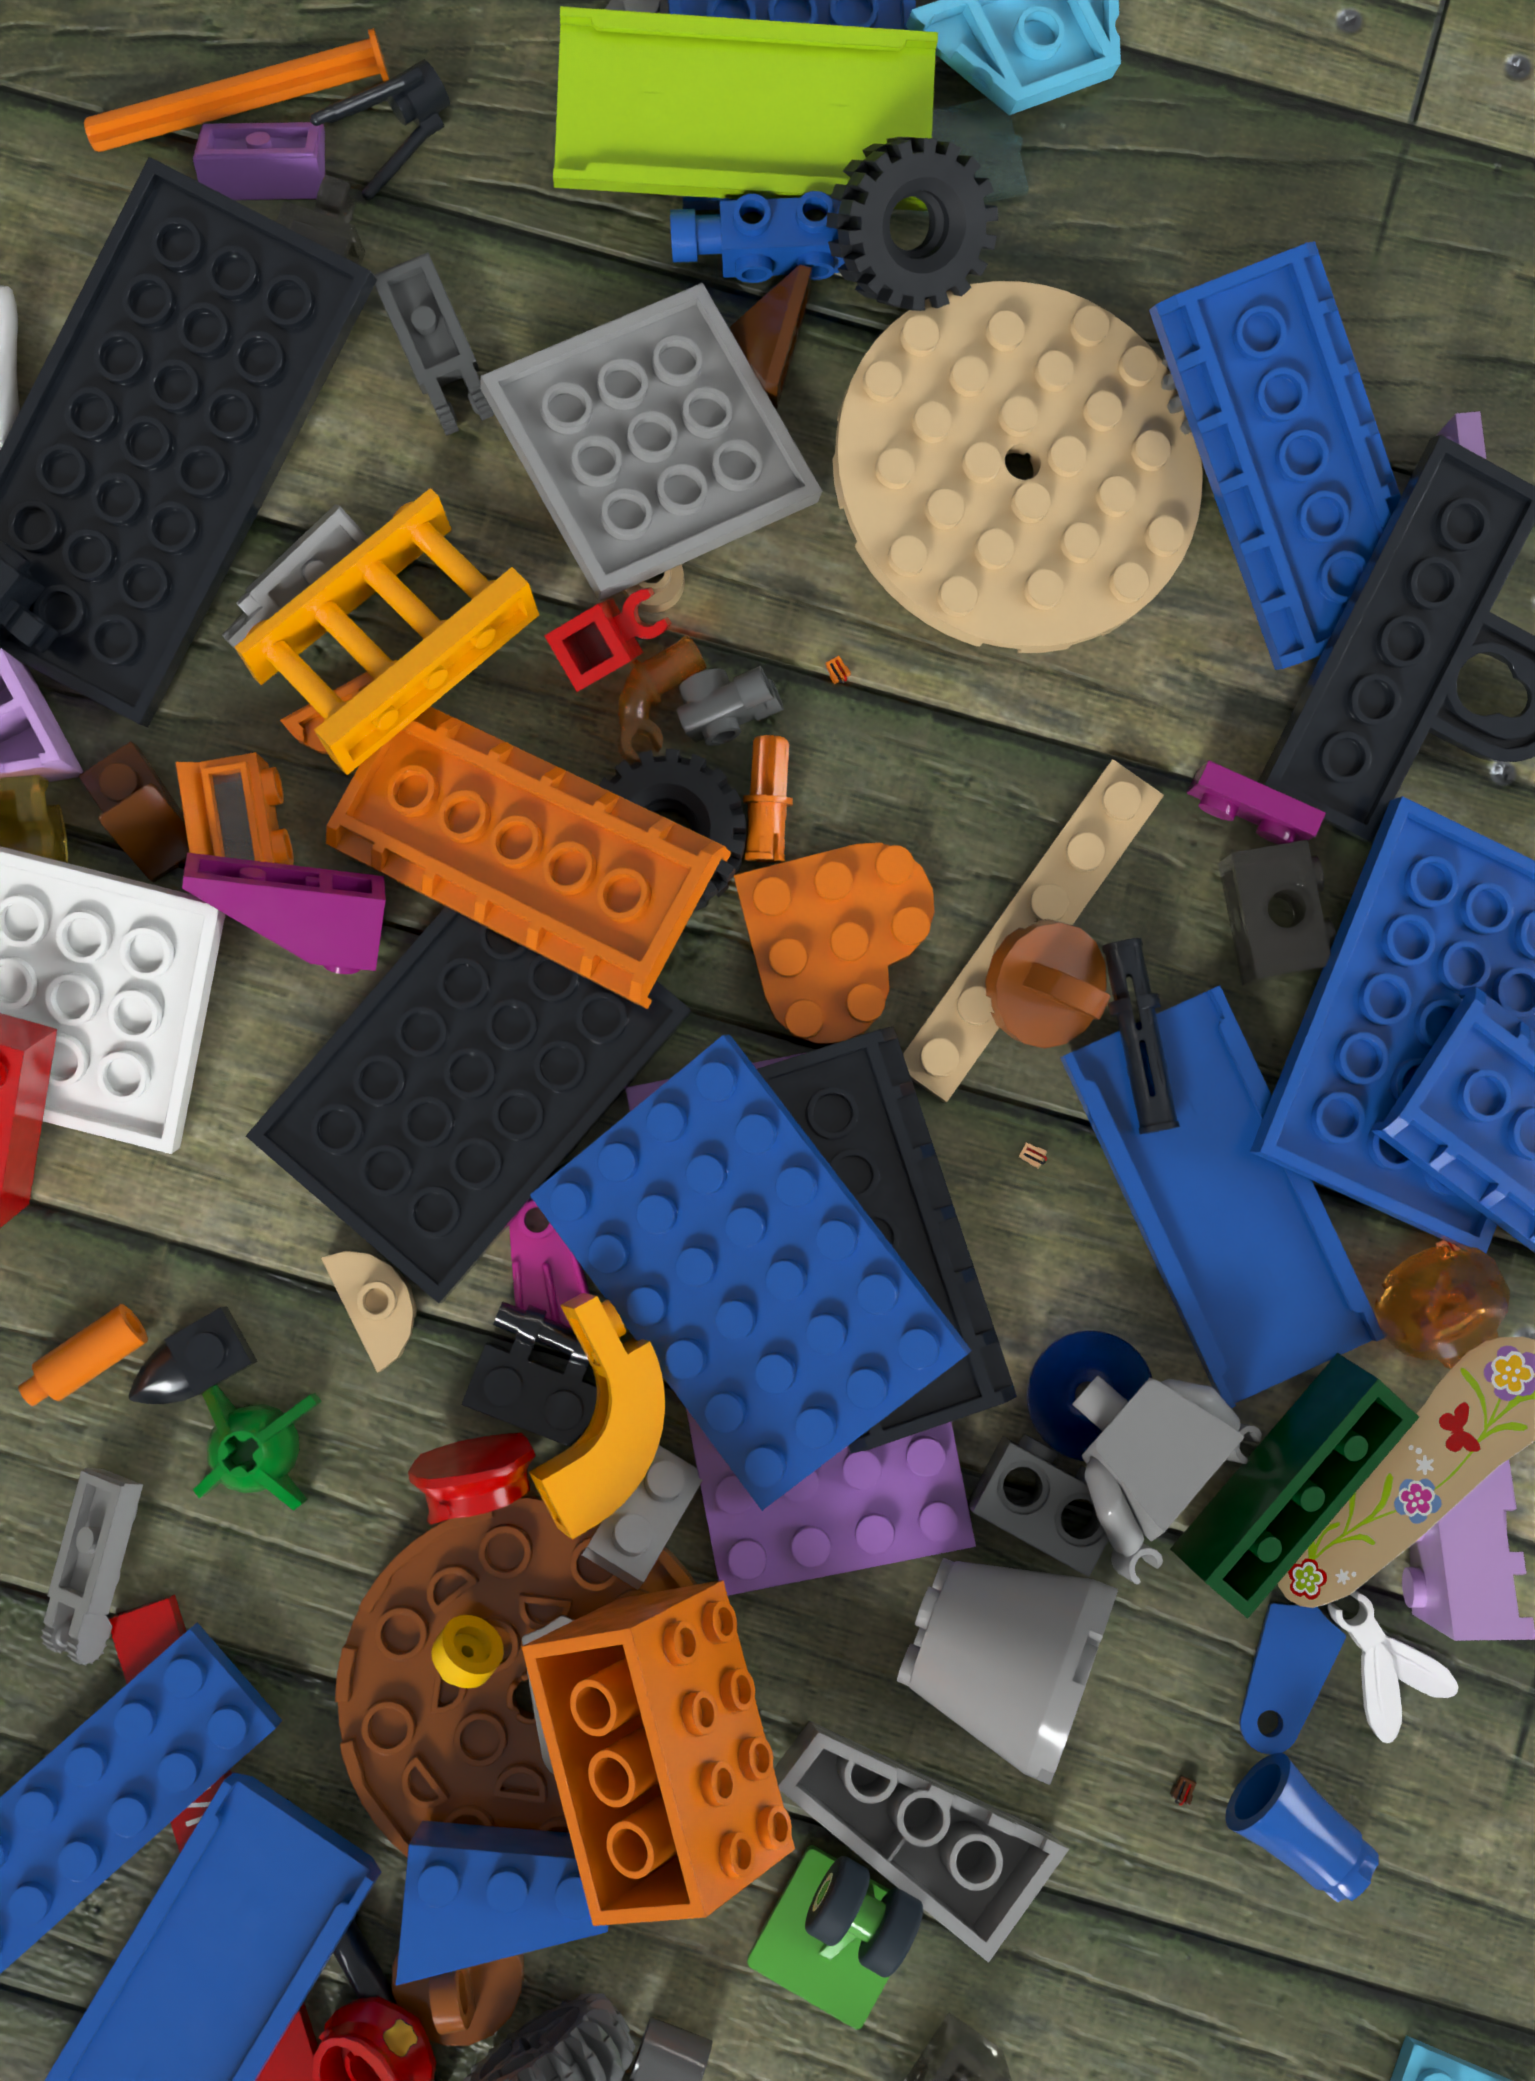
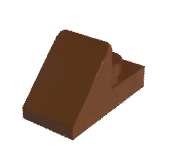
(138, 811)

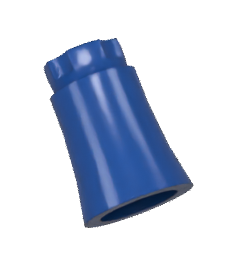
(1301, 1829)

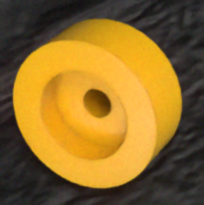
(467, 1651)

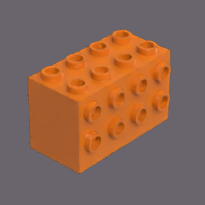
(659, 1755)

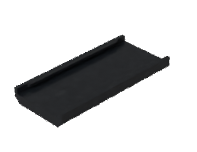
(872, 1132)

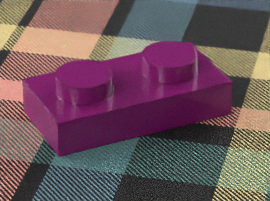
(1276, 814)

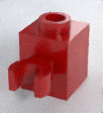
(603, 639)

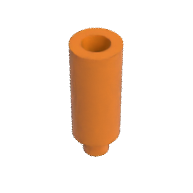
(84, 1356)

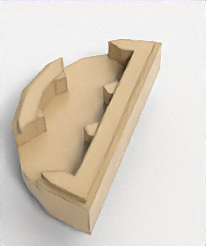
(376, 1301)

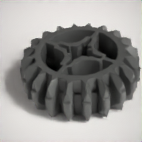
(567, 2043)

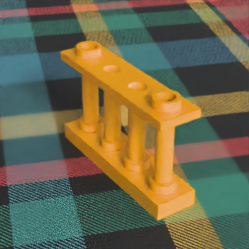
(425, 673)

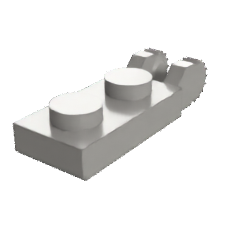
(90, 1564)

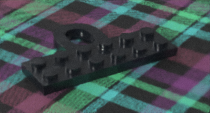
(1405, 639)

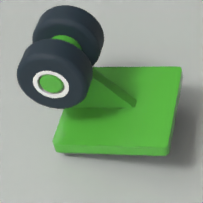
(836, 1936)

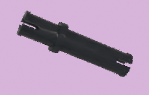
(1127, 960)

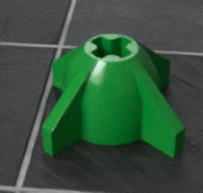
(253, 1447)

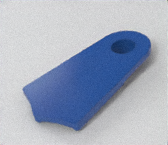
(1288, 1673)

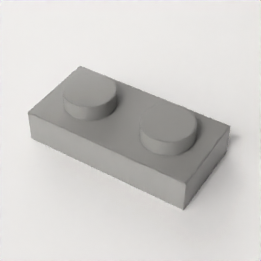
(640, 1528)

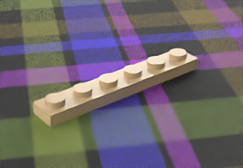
(1054, 891)

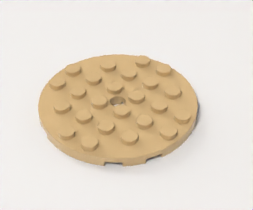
(947, 520)

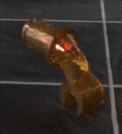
(646, 685)

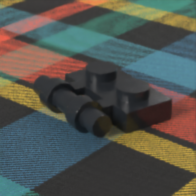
(528, 1391)

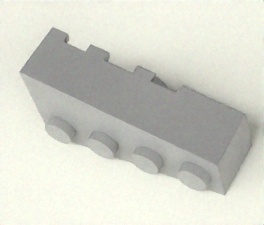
(947, 1849)

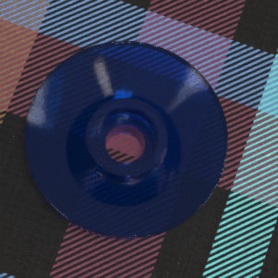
(1062, 1369)

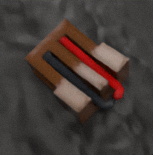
(1183, 1790)

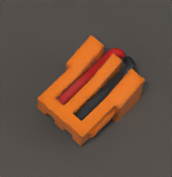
(837, 670)

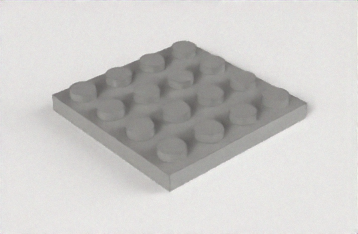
(650, 440)

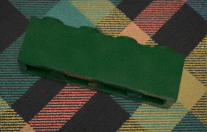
(1294, 1483)

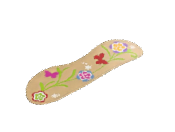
(1462, 1434)

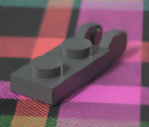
(431, 335)

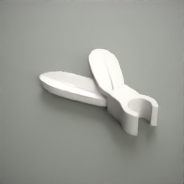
(1385, 1662)

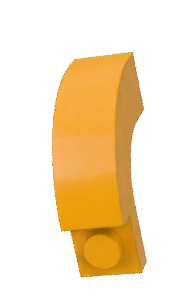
(624, 1432)

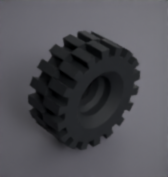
(956, 222)
(696, 794)

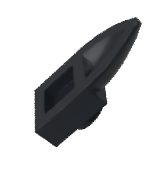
(193, 1360)

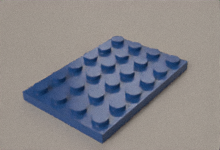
(1424, 921)
(749, 1272)

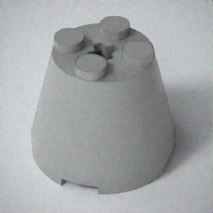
(1008, 1656)

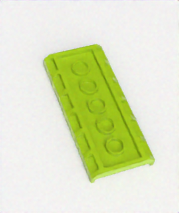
(731, 102)

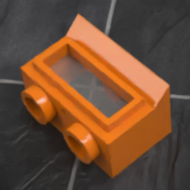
(233, 809)

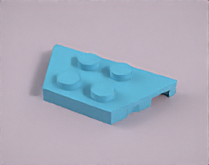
(1024, 48)

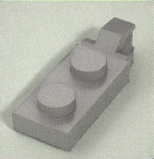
(296, 569)

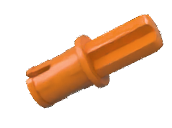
(767, 800)

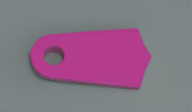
(543, 1269)

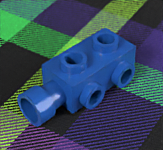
(762, 248)

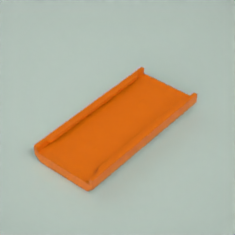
(526, 850)

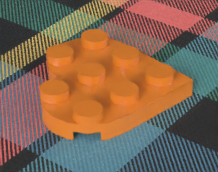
(831, 931)

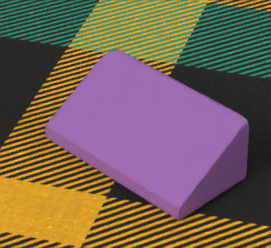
(261, 159)

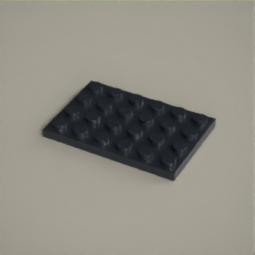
(458, 1094)

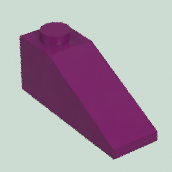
(309, 911)

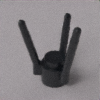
(414, 97)

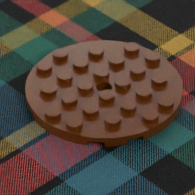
(450, 1750)

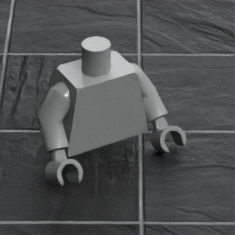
(1154, 1458)

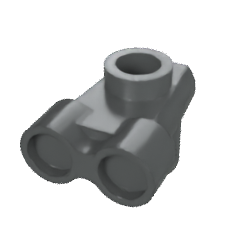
(717, 706)

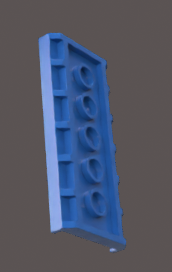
(1282, 440)
(1474, 1113)
(1228, 1230)
(223, 1946)

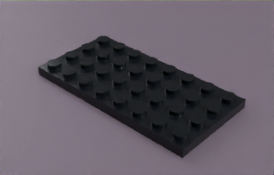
(165, 428)

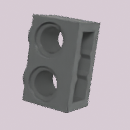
(1038, 1515)

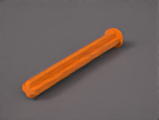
(236, 94)

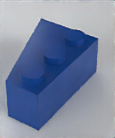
(487, 1897)

